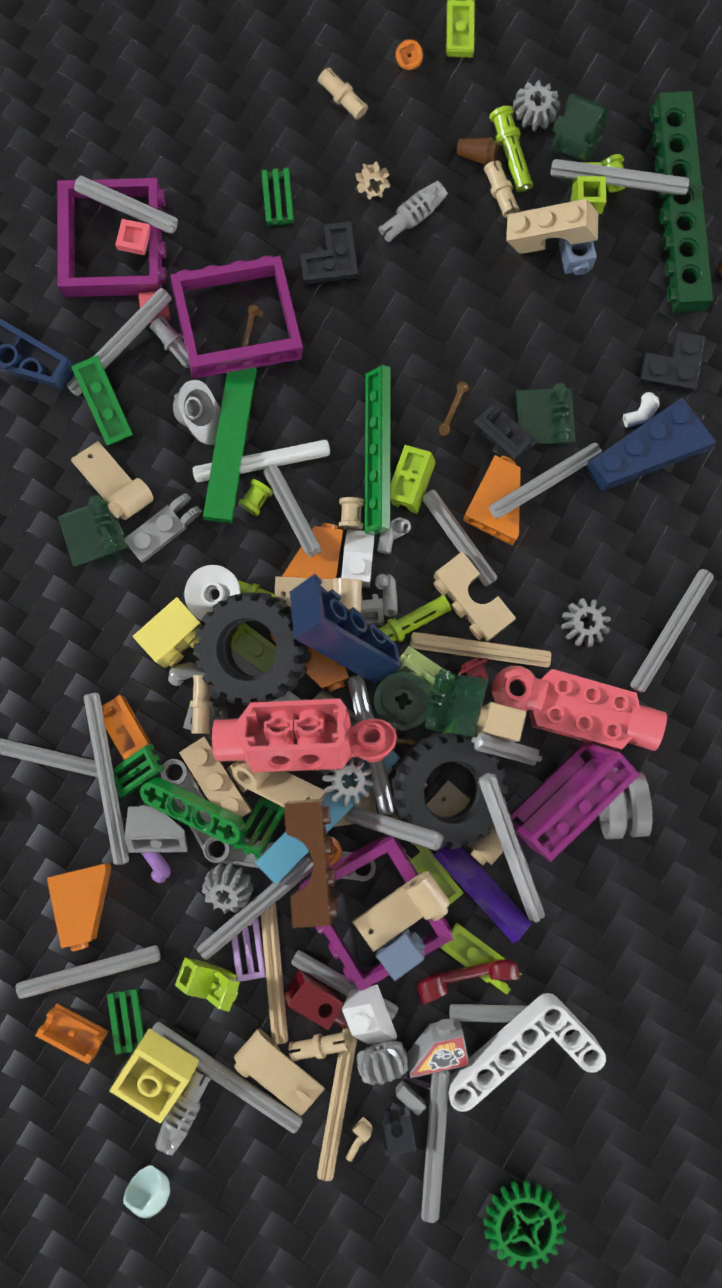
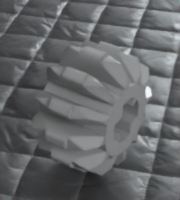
(536, 105)
(594, 618)
(348, 791)
(227, 888)
(382, 1062)

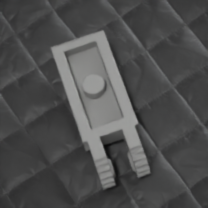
(161, 528)

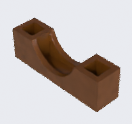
(307, 823)

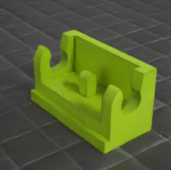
(411, 478)

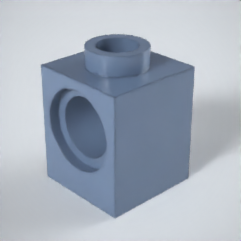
(574, 263)
(401, 953)

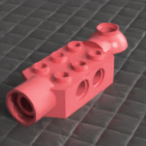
(582, 709)
(300, 736)

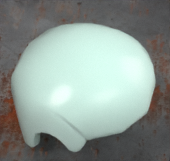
(147, 1192)

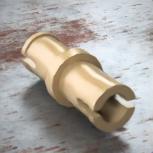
(343, 93)
(501, 188)
(201, 705)
(319, 1046)

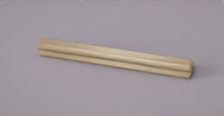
(480, 649)
(274, 975)
(336, 1110)

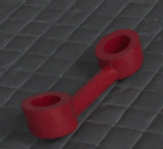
(436, 984)

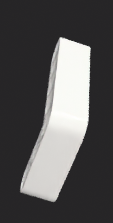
(522, 1048)

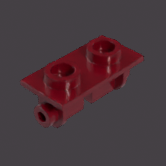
(474, 668)

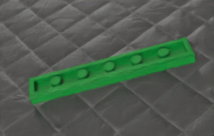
(229, 446)
(377, 451)

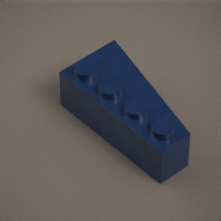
(31, 359)
(656, 444)

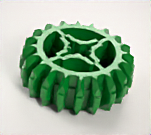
(516, 1232)

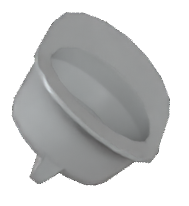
(198, 411)

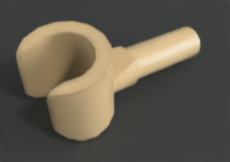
(363, 1130)

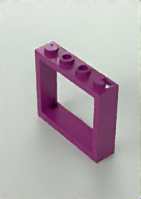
(107, 286)
(243, 357)
(572, 799)
(348, 864)

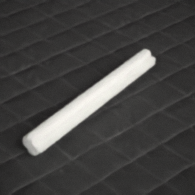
(278, 457)

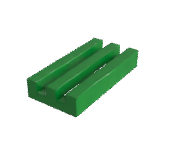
(275, 176)
(150, 762)
(250, 846)
(129, 1047)

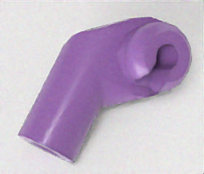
(160, 867)

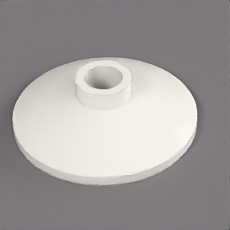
(202, 584)

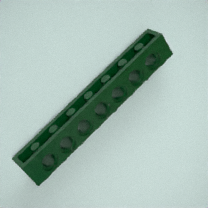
(679, 110)

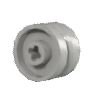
(629, 812)

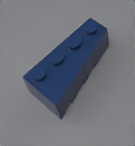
(341, 632)

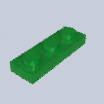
(102, 400)

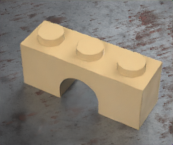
(571, 221)
(485, 619)
(501, 722)
(214, 778)

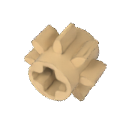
(372, 188)

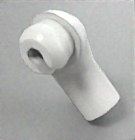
(646, 411)

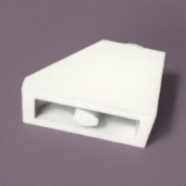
(358, 556)
(368, 1016)

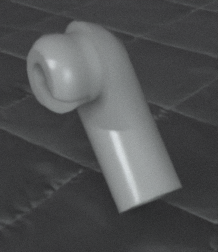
(398, 528)
(388, 586)
(182, 672)

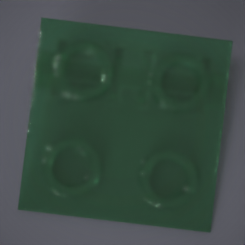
(547, 414)
(91, 532)
(455, 703)

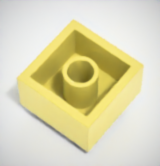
(169, 634)
(155, 1076)

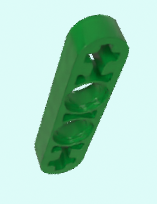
(191, 815)

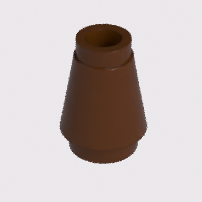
(478, 149)

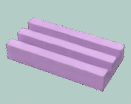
(260, 954)

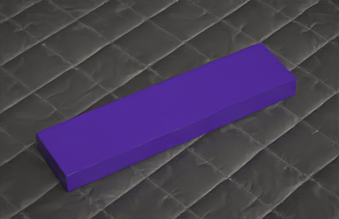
(484, 891)

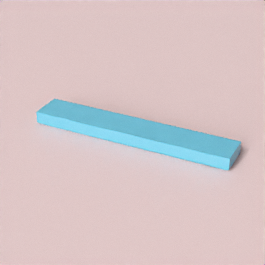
(289, 851)

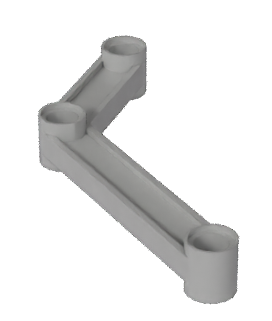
(231, 855)

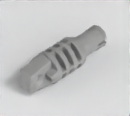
(414, 210)
(182, 1114)

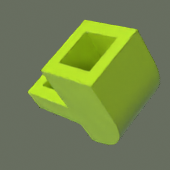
(590, 188)
(208, 982)

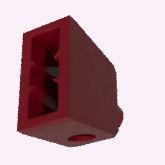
(306, 996)

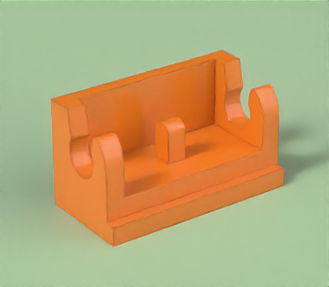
(124, 727)
(72, 1033)

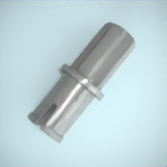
(170, 339)

